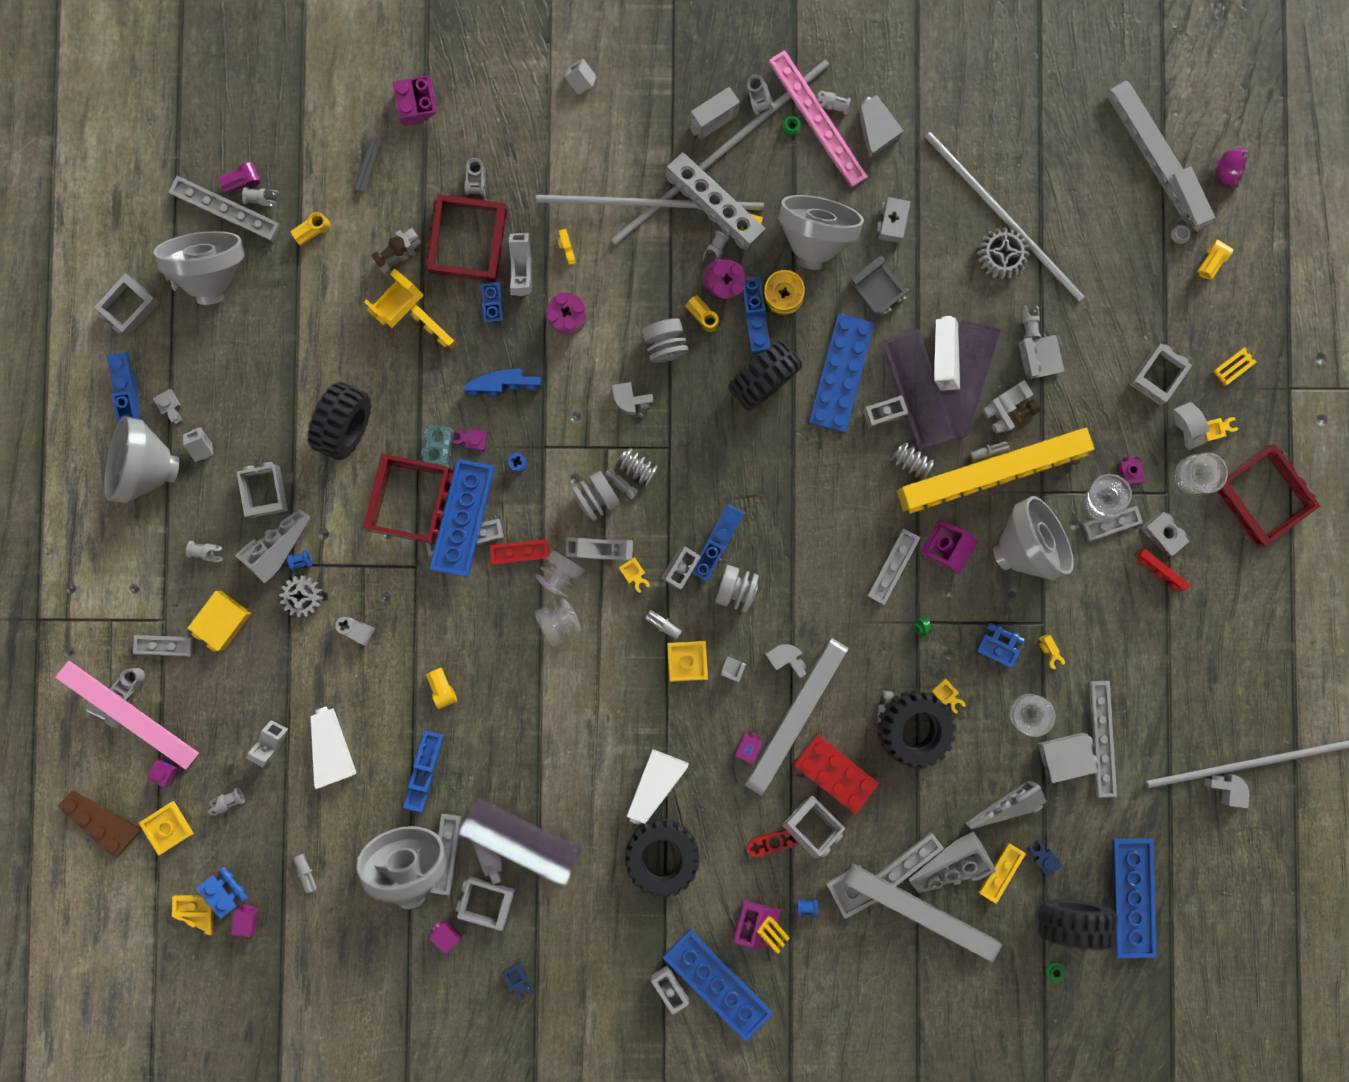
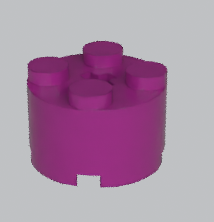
(734, 280)
(562, 303)

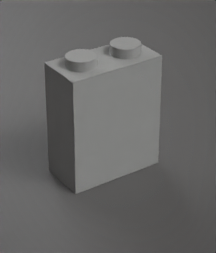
(1068, 757)

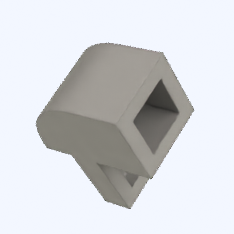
(626, 402)
(1192, 423)
(786, 654)
(268, 744)
(1234, 788)

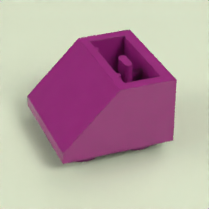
(414, 100)
(749, 921)

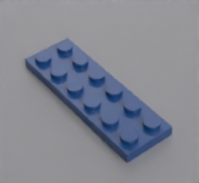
(841, 373)
(462, 518)
(1134, 897)
(717, 984)

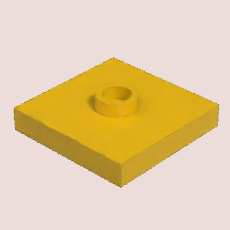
(687, 661)
(166, 828)

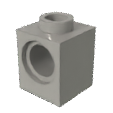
(197, 444)

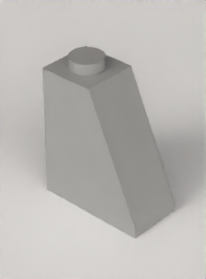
(878, 126)

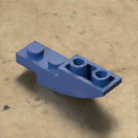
(755, 315)
(494, 383)
(124, 386)
(717, 542)

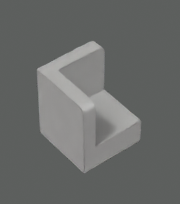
(580, 76)
(732, 669)

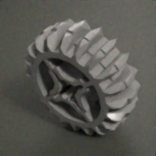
(1006, 238)

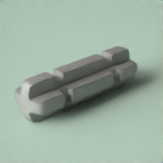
(621, 483)

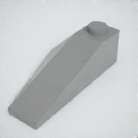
(269, 552)
(1018, 802)
(958, 862)

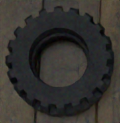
(765, 375)
(339, 421)
(935, 743)
(652, 882)
(1077, 924)

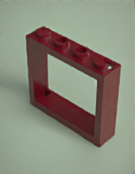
(497, 243)
(1295, 482)
(379, 490)

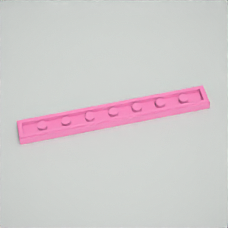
(817, 119)
(127, 714)

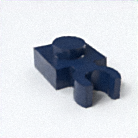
(1046, 859)
(516, 978)

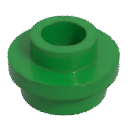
(791, 120)
(923, 627)
(1051, 968)

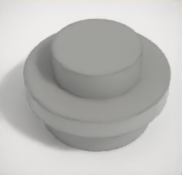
(1180, 234)

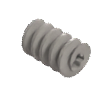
(912, 460)
(637, 466)

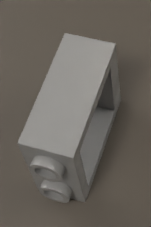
(714, 113)
(138, 316)
(1149, 388)
(249, 471)
(807, 804)
(481, 919)

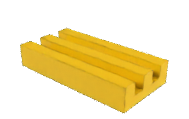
(1246, 357)
(779, 941)

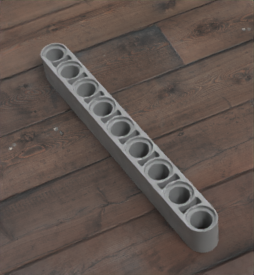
(1151, 145)
(796, 716)
(922, 912)

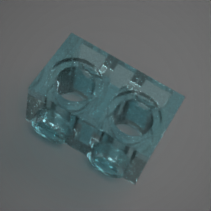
(444, 446)

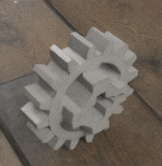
(301, 588)

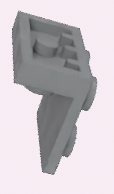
(1041, 357)

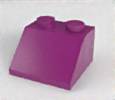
(949, 546)

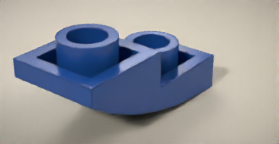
(492, 302)

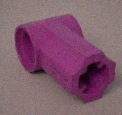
(243, 177)

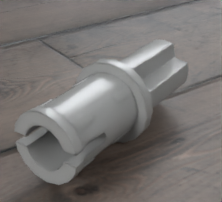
(989, 452)
(663, 625)
(304, 873)

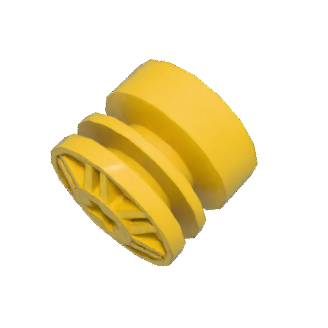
(784, 281)

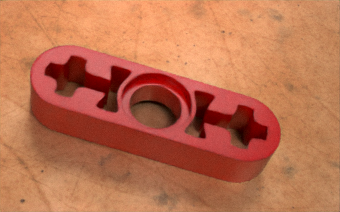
(762, 851)

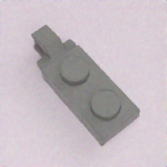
(489, 861)

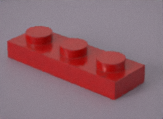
(519, 551)
(1161, 571)

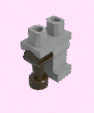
(398, 250)
(1006, 411)

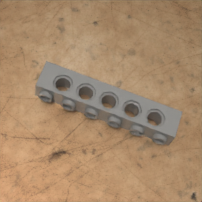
(726, 204)

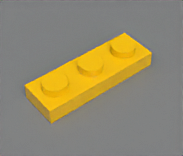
(431, 327)
(1005, 868)

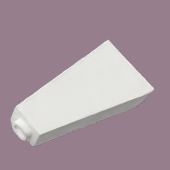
(947, 354)
(329, 749)
(656, 782)

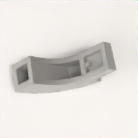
(520, 264)
(599, 549)

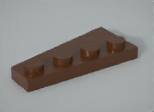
(103, 826)

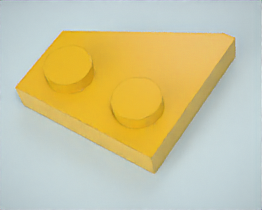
(193, 911)

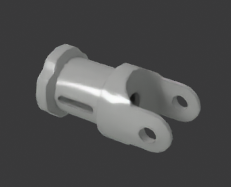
(831, 101)
(259, 196)
(717, 245)
(1031, 322)
(203, 551)
(224, 802)

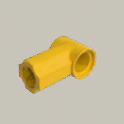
(308, 229)
(1217, 255)
(701, 313)
(442, 693)

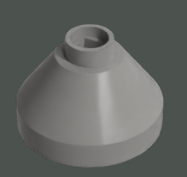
(818, 228)
(201, 263)
(136, 462)
(1034, 542)
(402, 865)

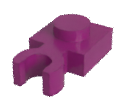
(473, 439)

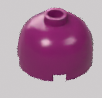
(1231, 166)

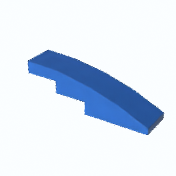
(423, 771)

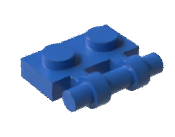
(997, 650)
(216, 896)

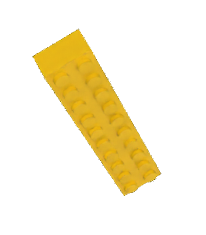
(999, 468)

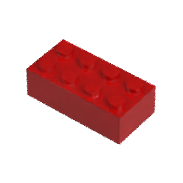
(835, 773)

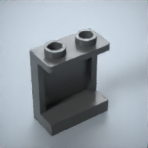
(878, 287)

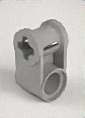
(759, 97)
(475, 182)
(357, 631)
(125, 686)

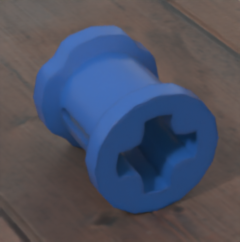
(516, 456)
(303, 560)
(807, 908)

